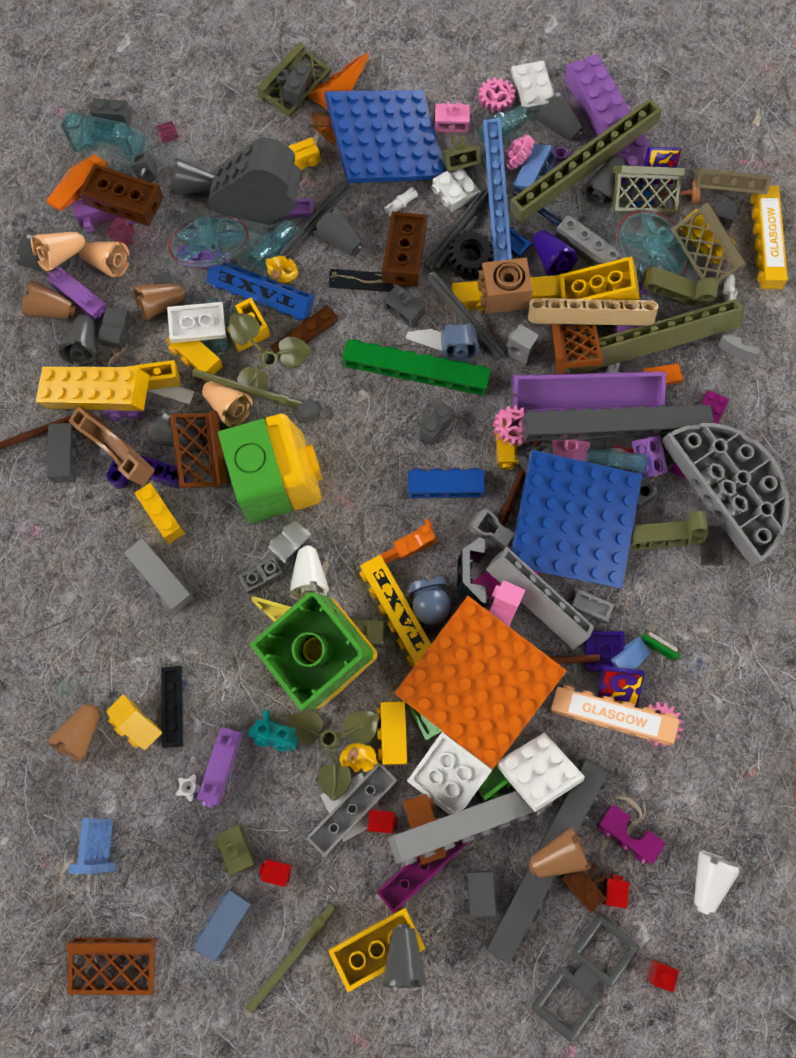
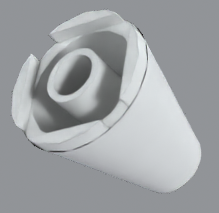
(308, 574)
(713, 880)

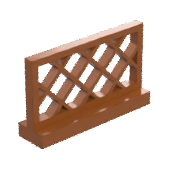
(563, 354)
(214, 452)
(111, 946)

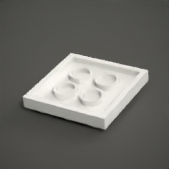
(540, 771)
(449, 774)

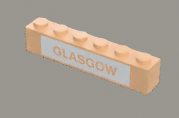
(616, 716)

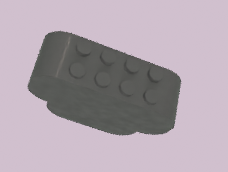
(256, 183)

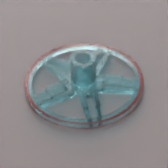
(208, 237)
(653, 242)

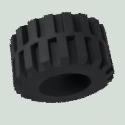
(472, 241)

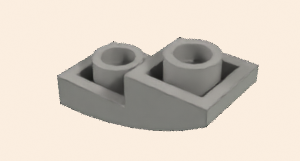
(733, 346)
(260, 575)

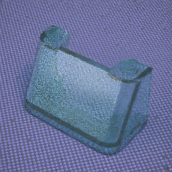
(85, 130)

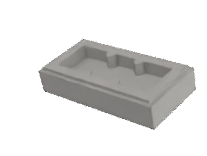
(592, 606)

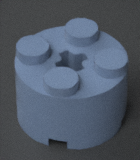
(459, 342)

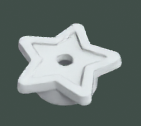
(183, 787)

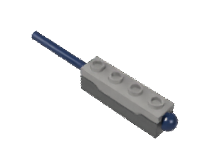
(581, 239)

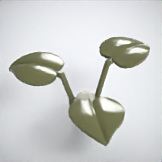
(292, 350)
(361, 727)

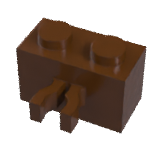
(584, 889)

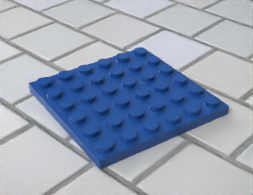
(384, 135)
(576, 519)

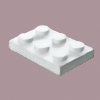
(532, 85)
(196, 322)

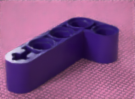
(164, 478)

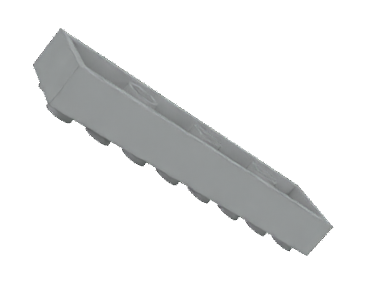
(351, 809)

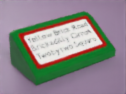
(660, 645)

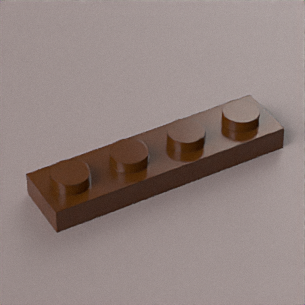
(311, 327)

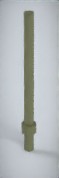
(281, 399)
(318, 924)

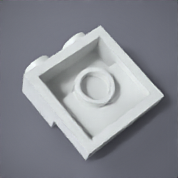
(455, 189)

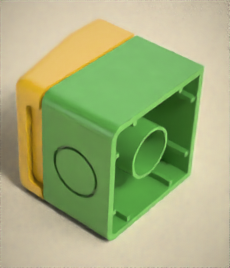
(271, 467)
(314, 650)

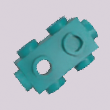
(272, 734)

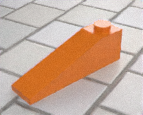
(341, 81)
(68, 188)

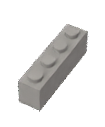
(160, 577)

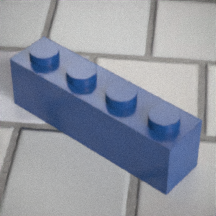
(446, 483)

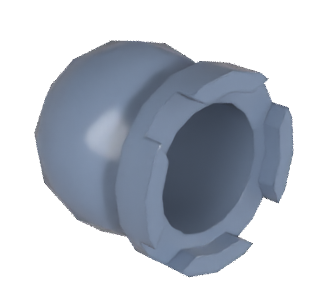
(430, 601)

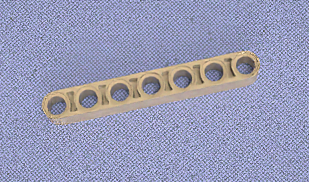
(592, 311)

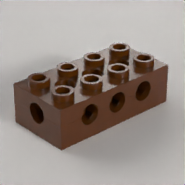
(121, 195)
(404, 240)

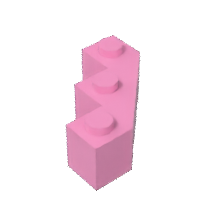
(506, 601)

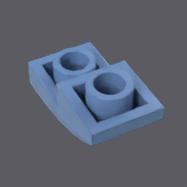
(632, 655)

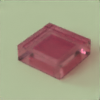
(167, 131)

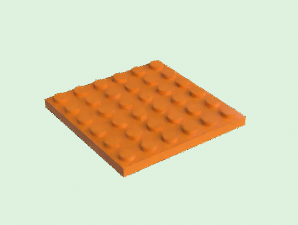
(480, 682)

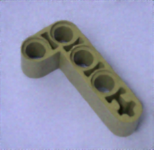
(680, 288)
(670, 534)

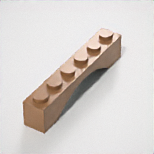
(127, 459)

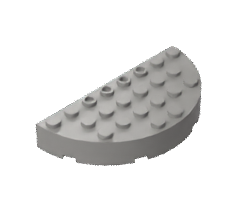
(736, 483)

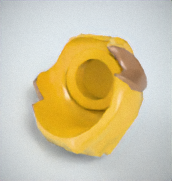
(281, 269)
(358, 757)

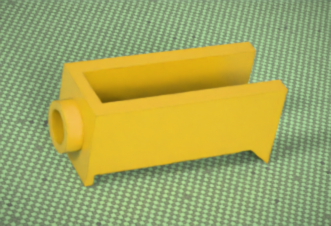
(506, 454)

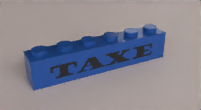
(261, 289)

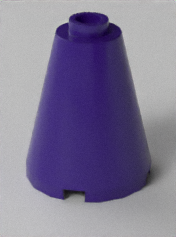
(554, 254)

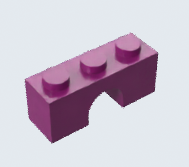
(645, 848)

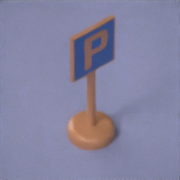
(695, 194)

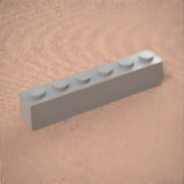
(541, 598)

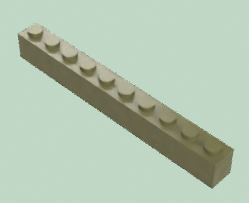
(585, 160)
(665, 334)

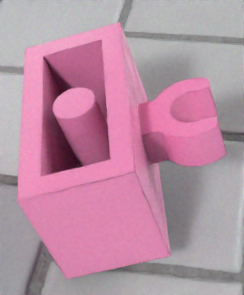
(452, 118)
(571, 449)

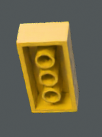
(605, 281)
(366, 952)

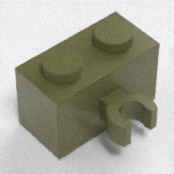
(461, 155)
(372, 629)
(234, 849)

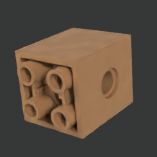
(505, 285)

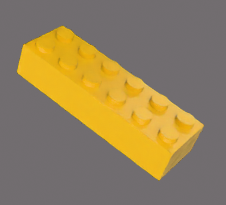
(93, 388)

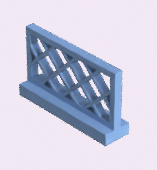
(94, 847)

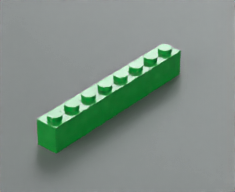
(416, 367)

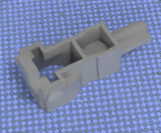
(501, 537)

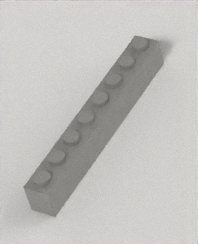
(461, 827)

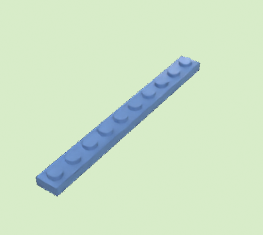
(497, 189)

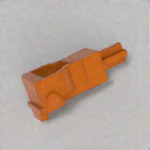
(412, 543)

